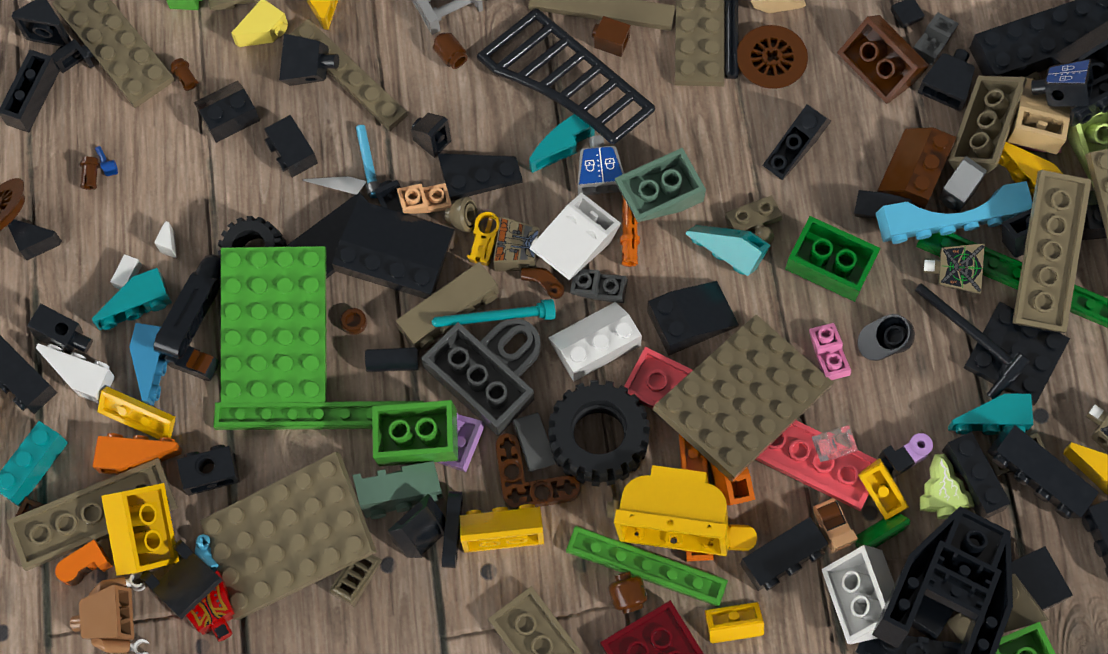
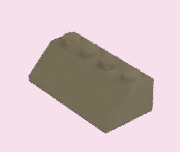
(987, 121)

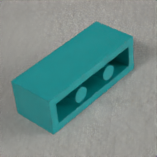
(30, 463)

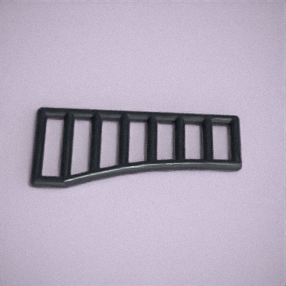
(562, 98)

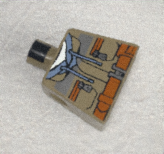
(514, 246)

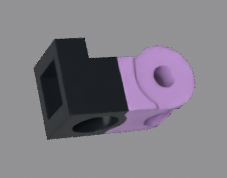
(907, 456)

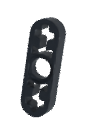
(452, 529)

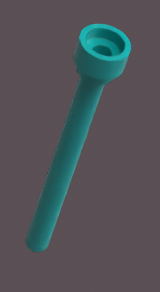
(543, 310)

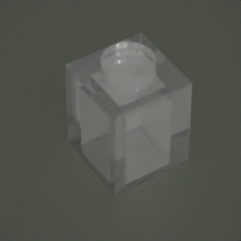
(834, 443)

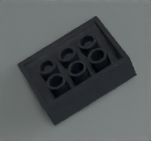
(393, 249)

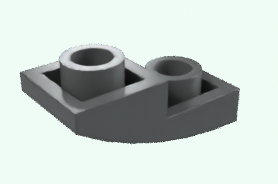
(599, 286)
(533, 441)

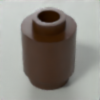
(450, 50)

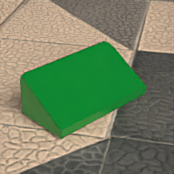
(882, 531)

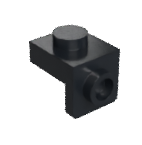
(72, 54)
(388, 195)

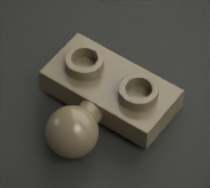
(755, 217)

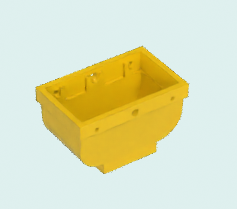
(674, 506)

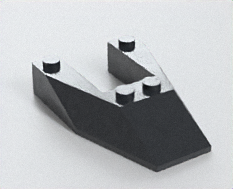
(962, 567)

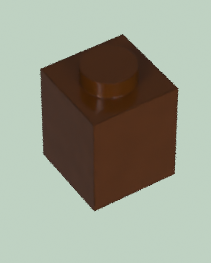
(611, 36)

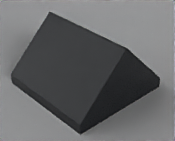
(40, 24)

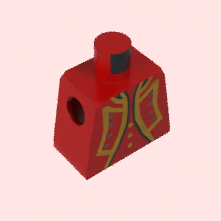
(213, 613)

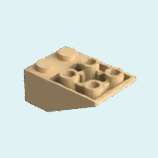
(1038, 124)

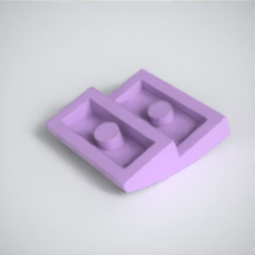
(469, 433)

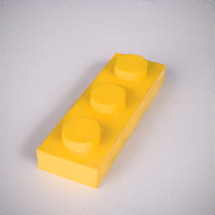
(135, 413)

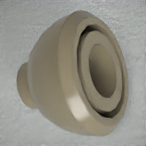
(462, 214)

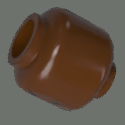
(628, 592)

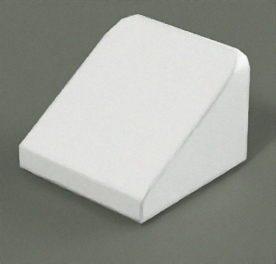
(166, 240)

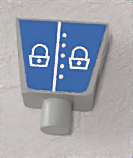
(598, 168)

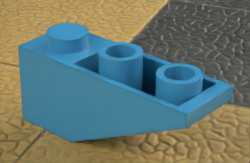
(147, 363)

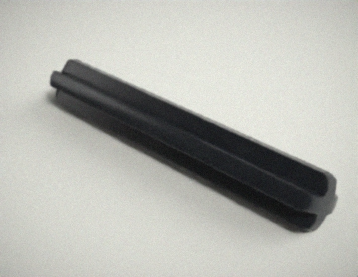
(731, 39)

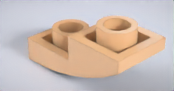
(421, 199)

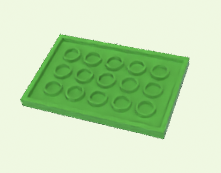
(273, 325)

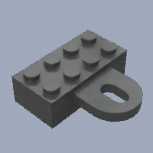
(483, 373)

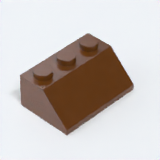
(882, 58)
(917, 164)

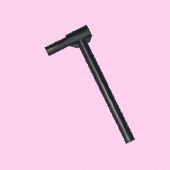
(1012, 364)

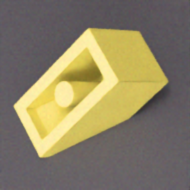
(260, 26)

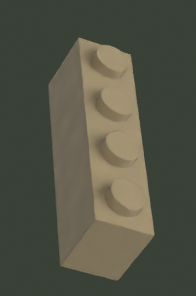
(457, 297)

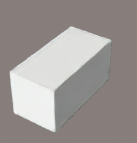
(126, 270)

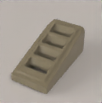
(353, 598)

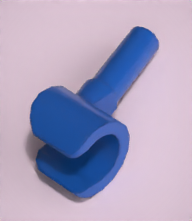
(109, 167)

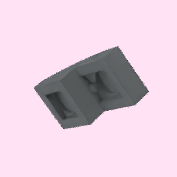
(935, 37)

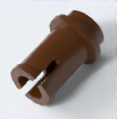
(181, 70)
(89, 172)

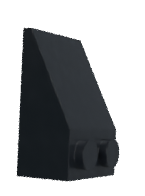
(690, 316)

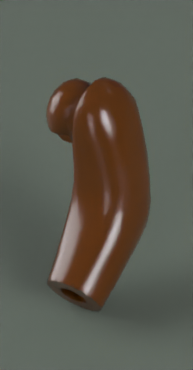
(545, 279)

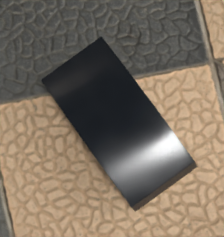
(870, 202)

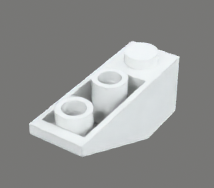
(82, 376)

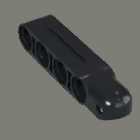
(189, 308)

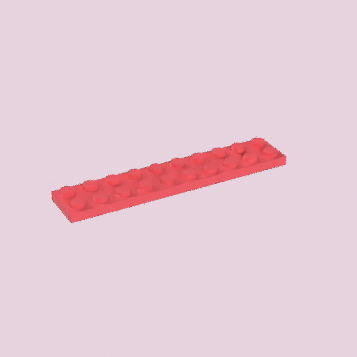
(790, 453)

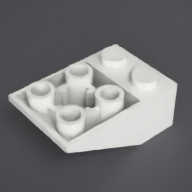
(576, 236)

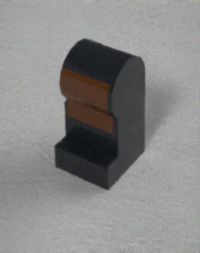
(195, 363)

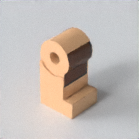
(834, 525)

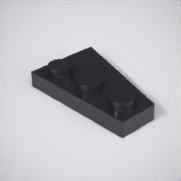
(477, 174)

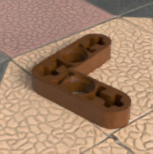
(518, 483)

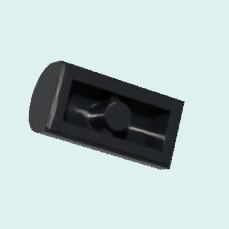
(391, 359)

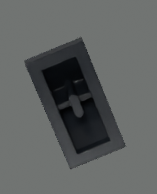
(33, 239)

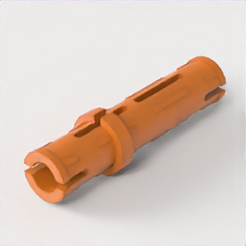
(629, 238)

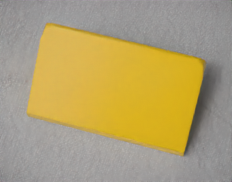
(883, 489)
(734, 622)

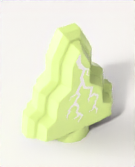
(943, 490)

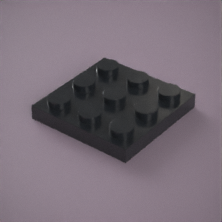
(1038, 345)

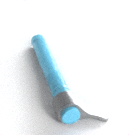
(372, 183)

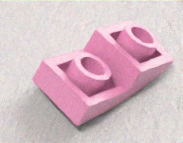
(829, 351)

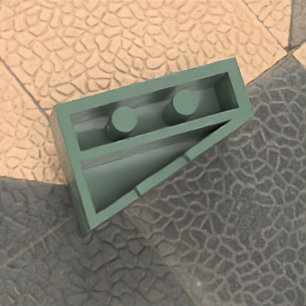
(397, 489)

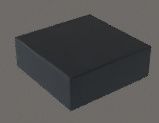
(907, 12)

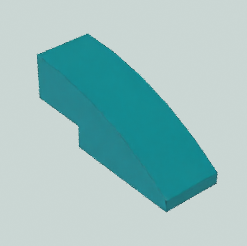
(560, 143)

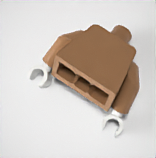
(108, 616)

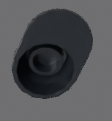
(886, 337)

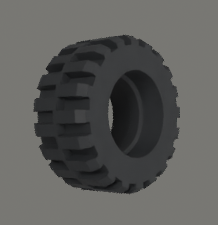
(606, 400)

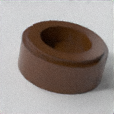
(353, 321)

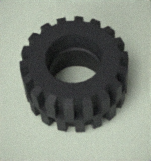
(251, 229)

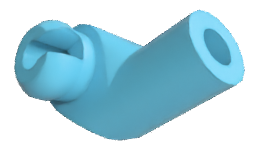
(203, 551)

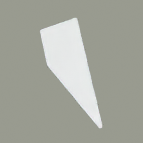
(345, 184)

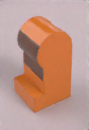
(82, 562)

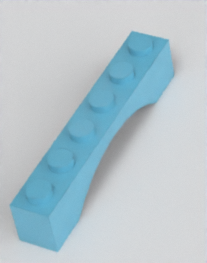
(906, 220)

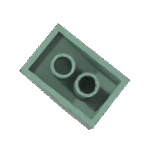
(662, 187)

